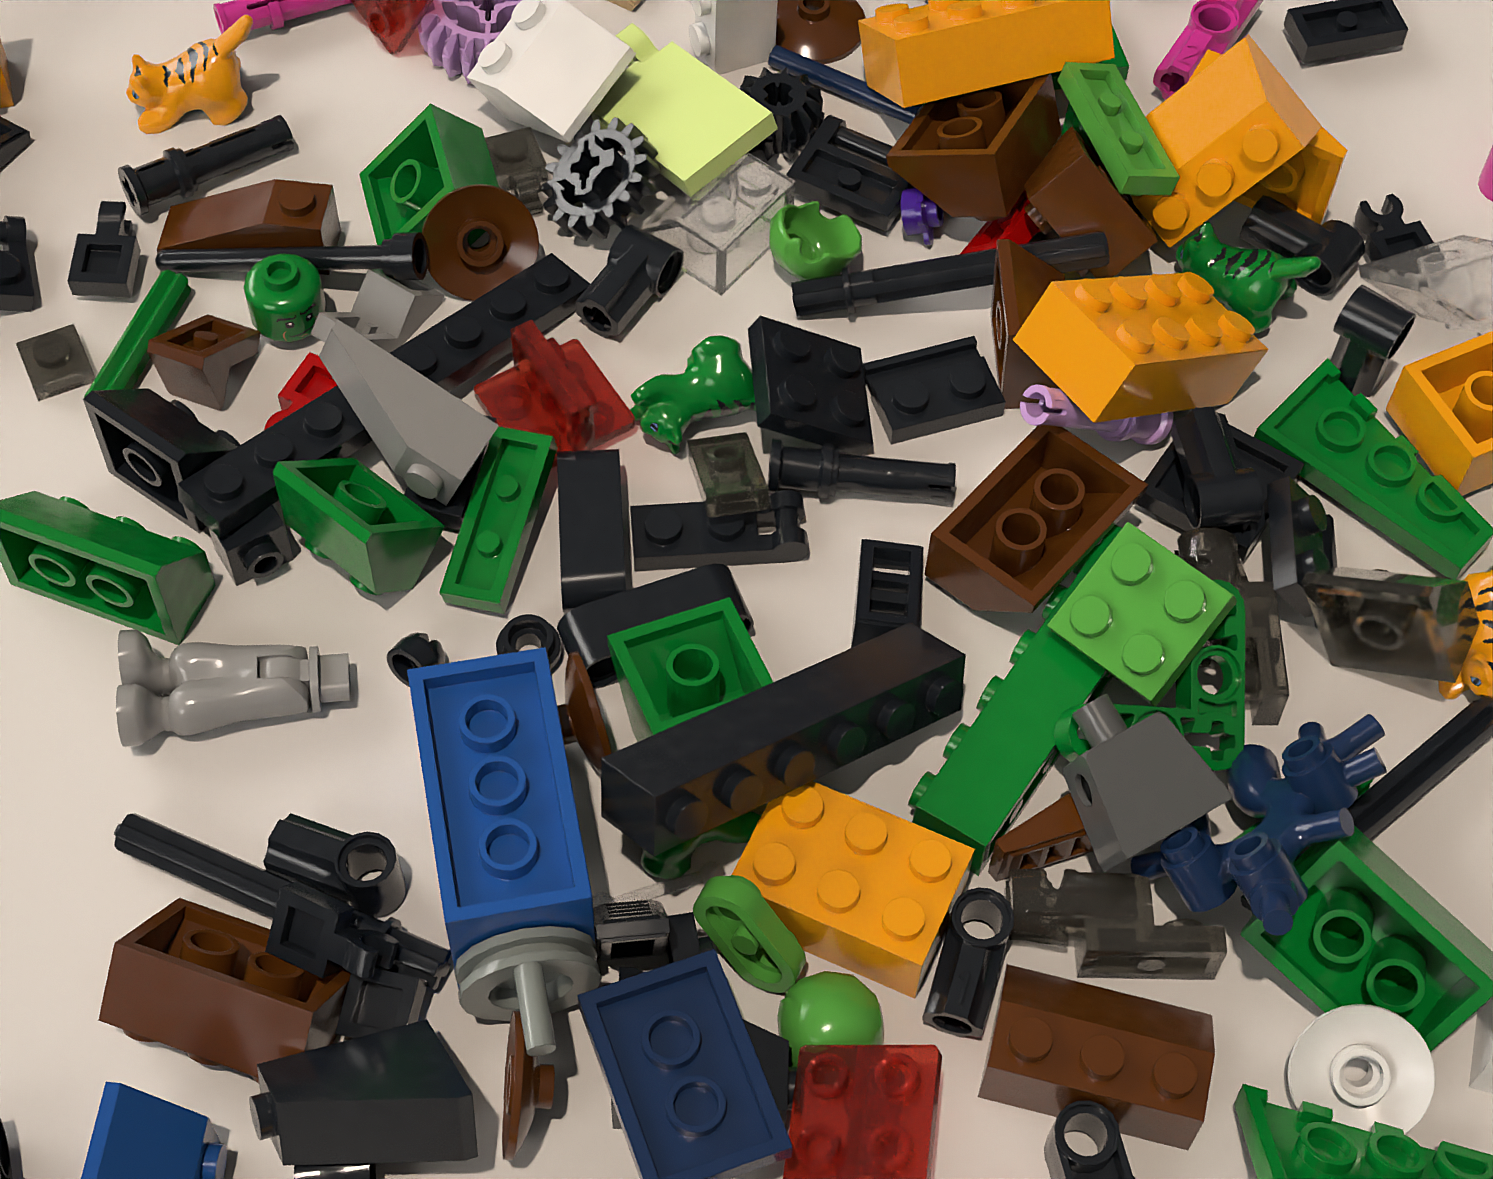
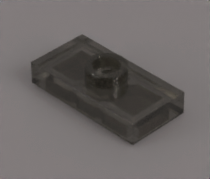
(728, 474)

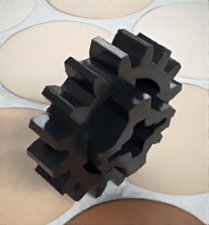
(600, 179)

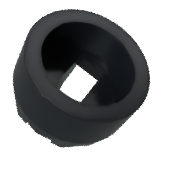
(412, 653)

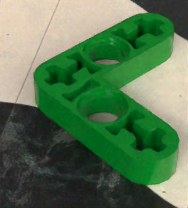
(1195, 710)

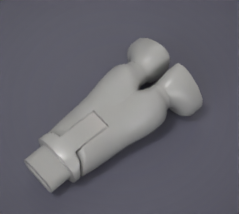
(219, 685)

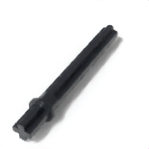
(938, 275)
(1420, 770)
(260, 889)

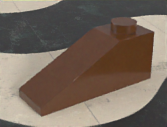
(256, 217)

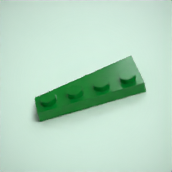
(1374, 472)
(1313, 1146)

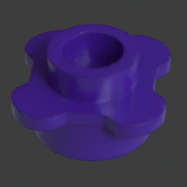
(920, 214)

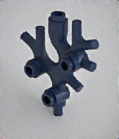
(1296, 811)

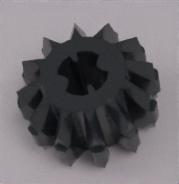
(794, 106)

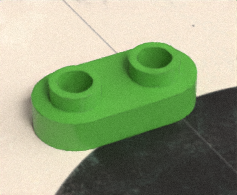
(749, 933)

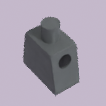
(1136, 782)

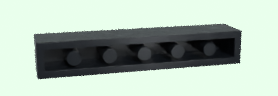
(779, 737)

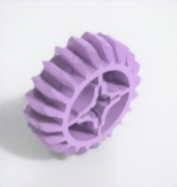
(460, 29)

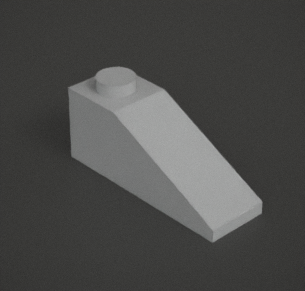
(413, 421)

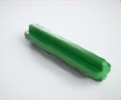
(150, 320)

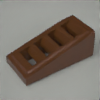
(1041, 840)

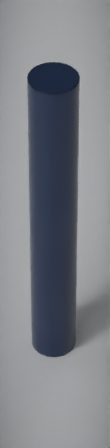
(839, 83)

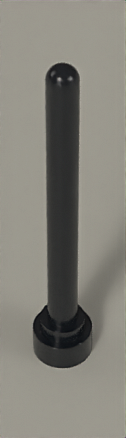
(401, 256)

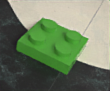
(1142, 613)

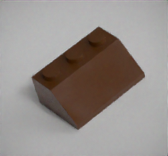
(979, 147)
(1030, 522)
(215, 992)
(1089, 1043)

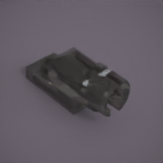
(1266, 680)
(1111, 926)

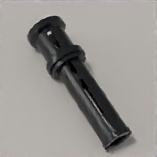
(182, 171)
(829, 472)

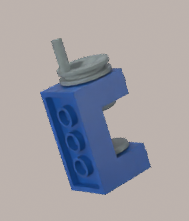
(506, 839)

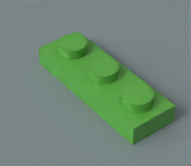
(1118, 129)

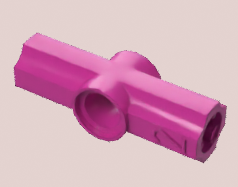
(1211, 26)

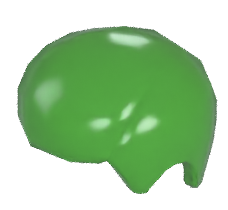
(812, 244)
(829, 1011)

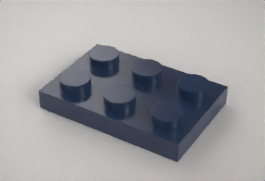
(684, 1073)

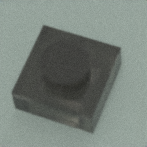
(56, 362)

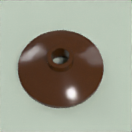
(819, 28)
(477, 270)
(581, 714)
(526, 1088)

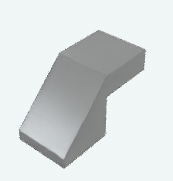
(384, 310)

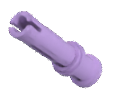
(1059, 410)

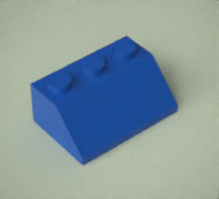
(151, 1139)

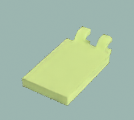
(684, 111)

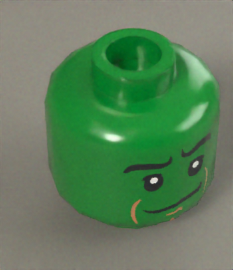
(284, 297)

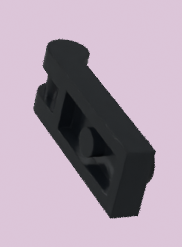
(687, 538)

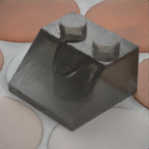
(1393, 621)

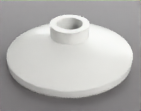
(1398, 1076)

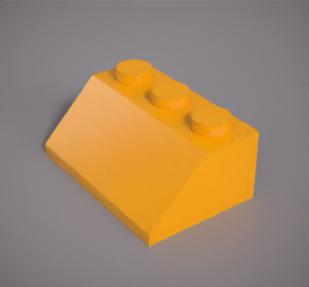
(1224, 137)

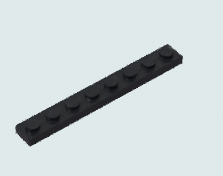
(328, 428)

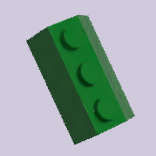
(103, 564)
(1377, 941)

